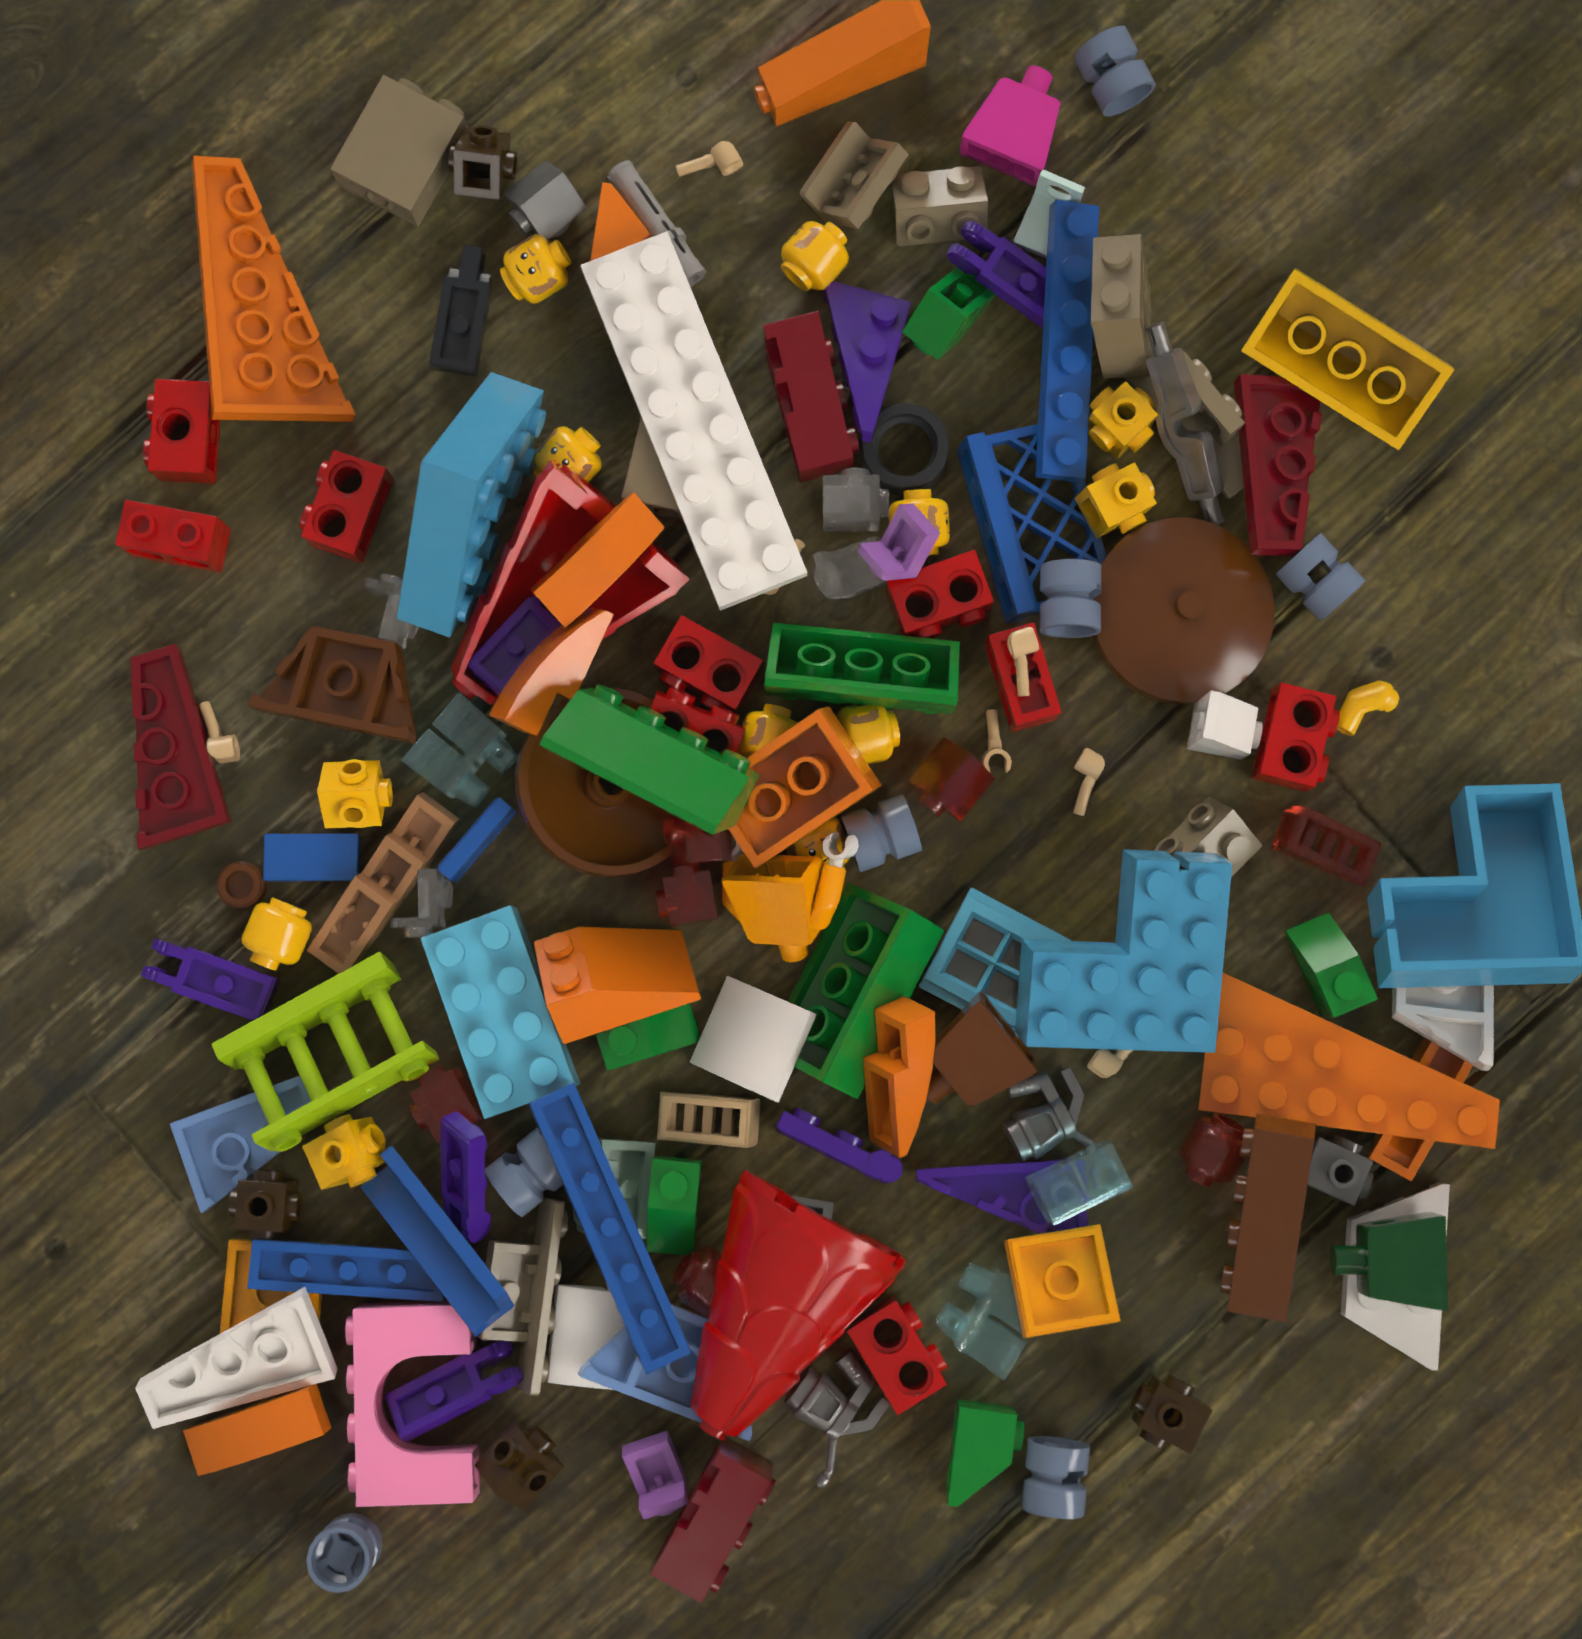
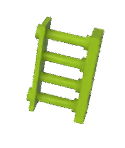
(288, 1028)

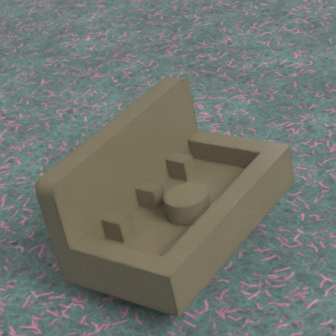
(852, 176)
(938, 204)
(1213, 829)

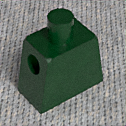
(1398, 1260)

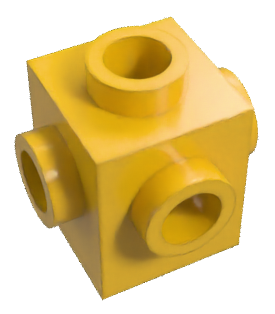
(1111, 431)
(1117, 499)
(353, 794)
(346, 1152)

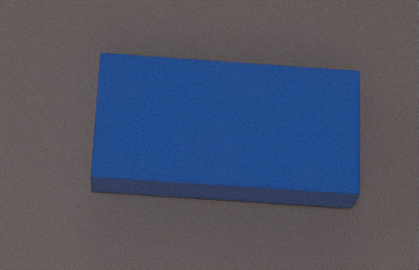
(476, 839)
(311, 857)

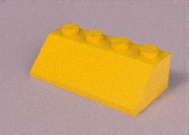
(1347, 359)

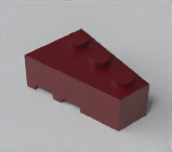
(809, 396)
(714, 1520)

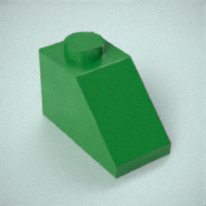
(947, 313)
(1330, 967)
(648, 1037)
(673, 1205)
(980, 1447)

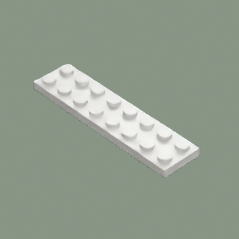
(694, 421)

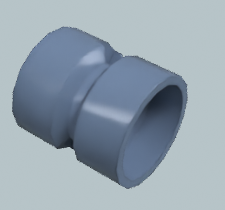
(1112, 66)
(1330, 590)
(1070, 602)
(882, 832)
(524, 1175)
(1055, 1479)
(344, 1552)

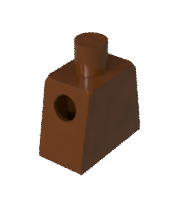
(978, 1055)

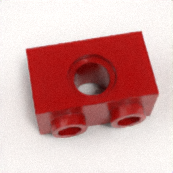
(195, 455)

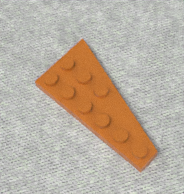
(257, 325)
(1313, 1071)

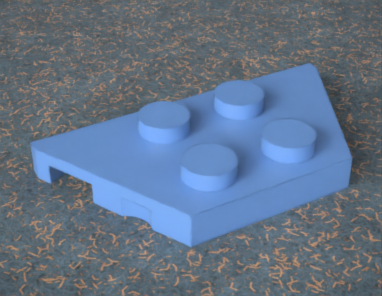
(668, 1387)

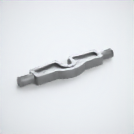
(1178, 400)

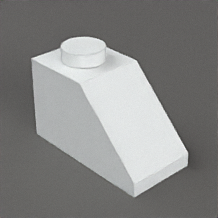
(1224, 726)

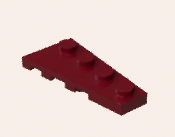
(1276, 460)
(175, 771)

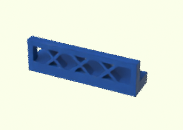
(437, 1244)

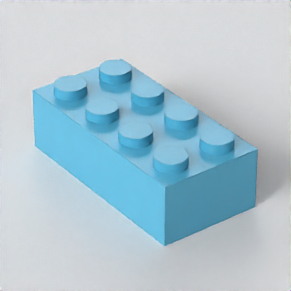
(499, 1011)

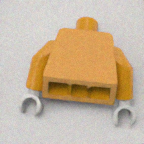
(786, 896)

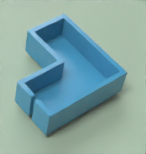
(461, 498)
(1507, 912)
(1150, 986)

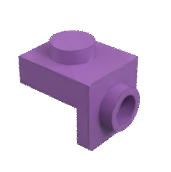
(902, 546)
(656, 1475)

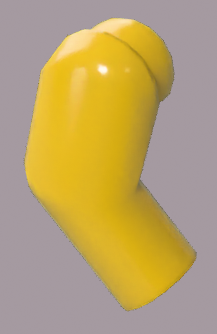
(1363, 699)

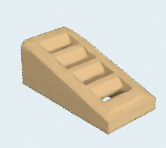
(748, 1123)

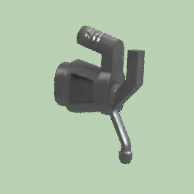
(1044, 1126)
(825, 1407)

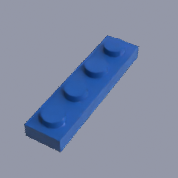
(339, 1270)

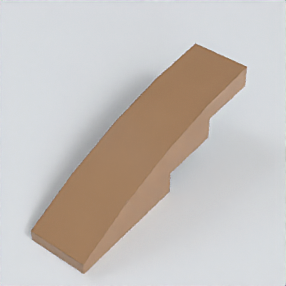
(383, 884)

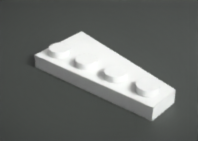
(248, 1362)

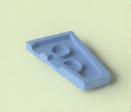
(219, 1142)

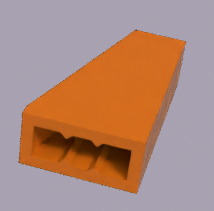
(845, 60)

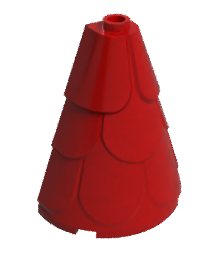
(553, 519)
(779, 1302)

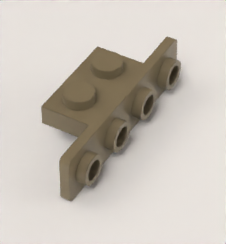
(1217, 415)
(529, 1277)

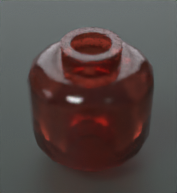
(1213, 1150)
(697, 1278)

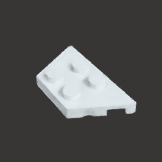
(1452, 1018)
(1403, 1326)

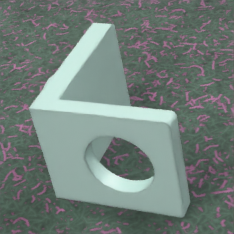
(1034, 227)

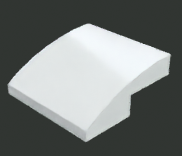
(753, 1038)
(582, 1325)

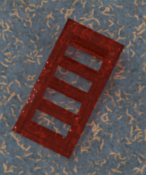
(1297, 836)

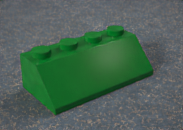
(863, 668)
(652, 759)
(860, 963)

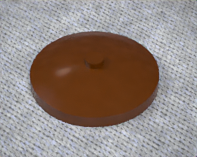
(1183, 610)
(583, 816)

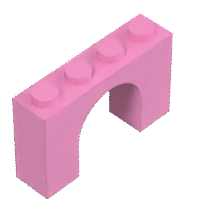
(384, 1466)

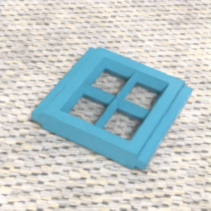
(983, 954)

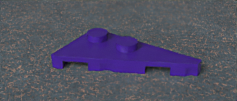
(868, 338)
(998, 1190)

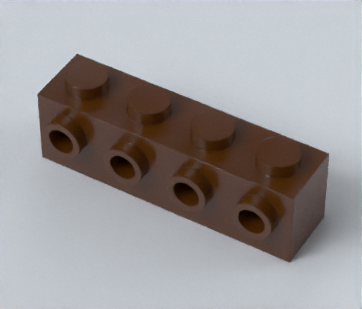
(1270, 1218)

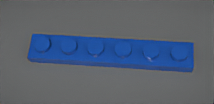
(1066, 343)
(609, 1228)

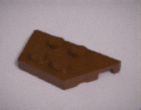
(343, 684)

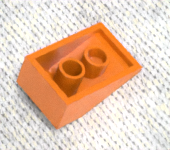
(801, 785)
(612, 977)

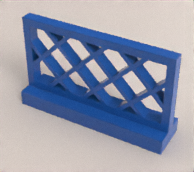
(996, 518)

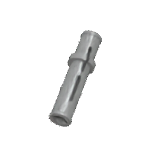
(651, 214)

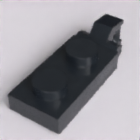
(462, 316)

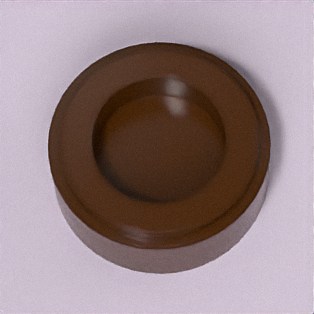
(241, 885)

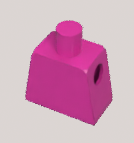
(1014, 127)

